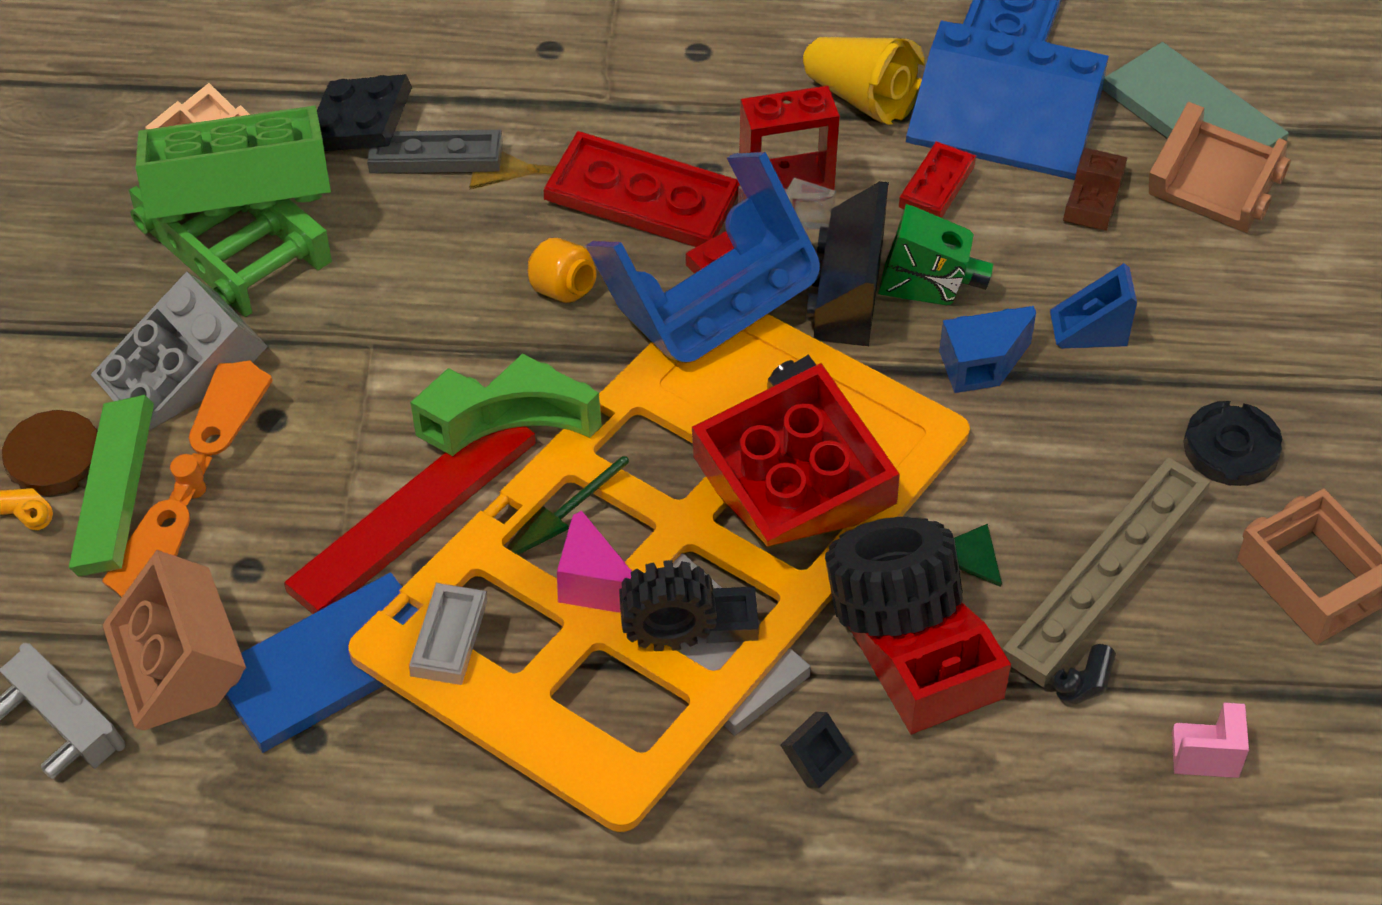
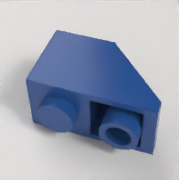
(985, 347)

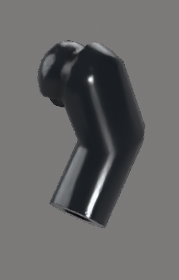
(1088, 683)

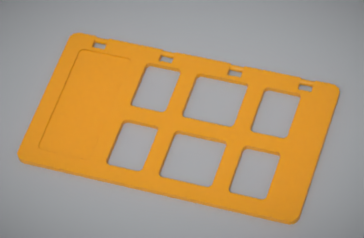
(515, 711)

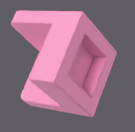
(1212, 749)

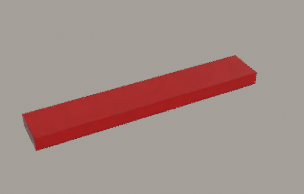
(405, 518)

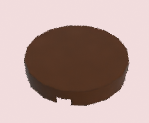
(50, 451)

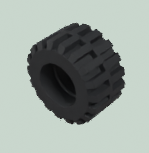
(894, 576)

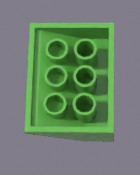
(231, 164)

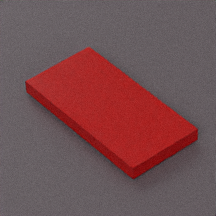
(641, 190)

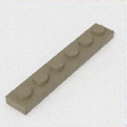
(1105, 571)

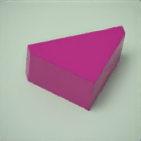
(589, 568)

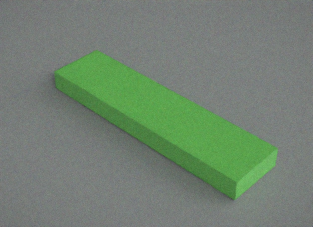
(111, 486)

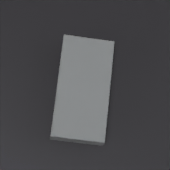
(448, 634)

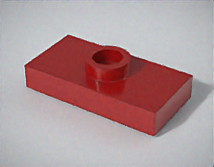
(938, 179)

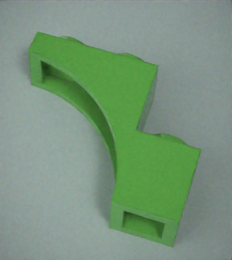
(526, 393)

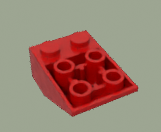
(939, 669)

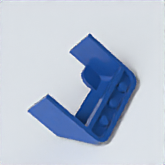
(763, 271)

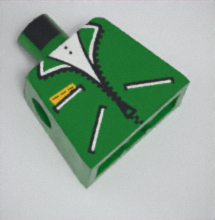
(931, 260)

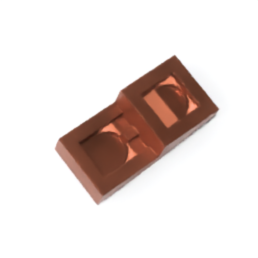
(1095, 189)

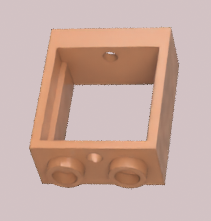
(1343, 537)

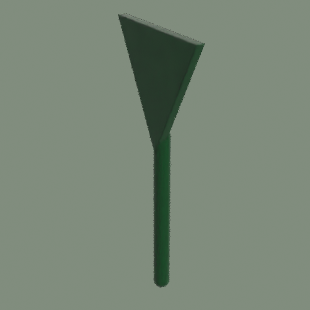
(977, 555)

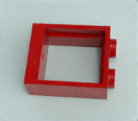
(807, 110)

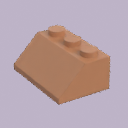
(172, 642)

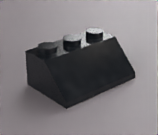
(849, 268)

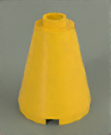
(868, 73)

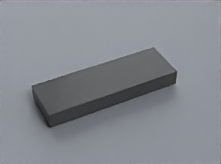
(438, 152)

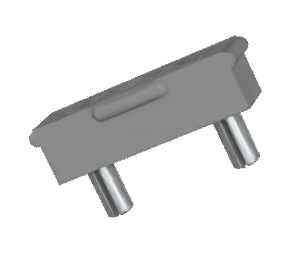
(62, 707)

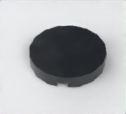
(1233, 443)

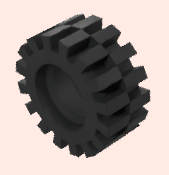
(667, 605)

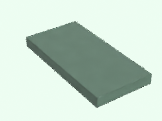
(1164, 81)

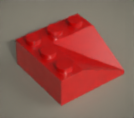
(796, 460)

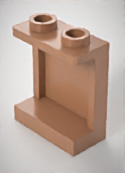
(1217, 171)

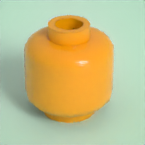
(561, 270)

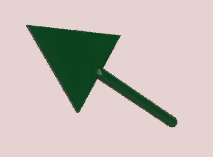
(546, 525)

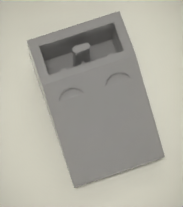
(177, 350)

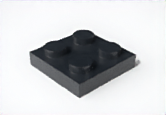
(362, 111)

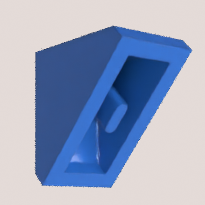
(1098, 313)

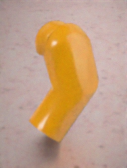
(27, 507)

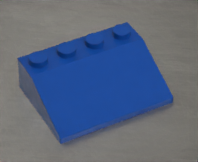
(1008, 99)

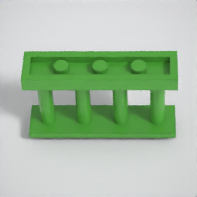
(299, 231)

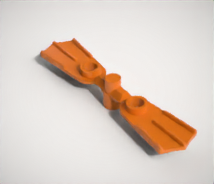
(224, 410)

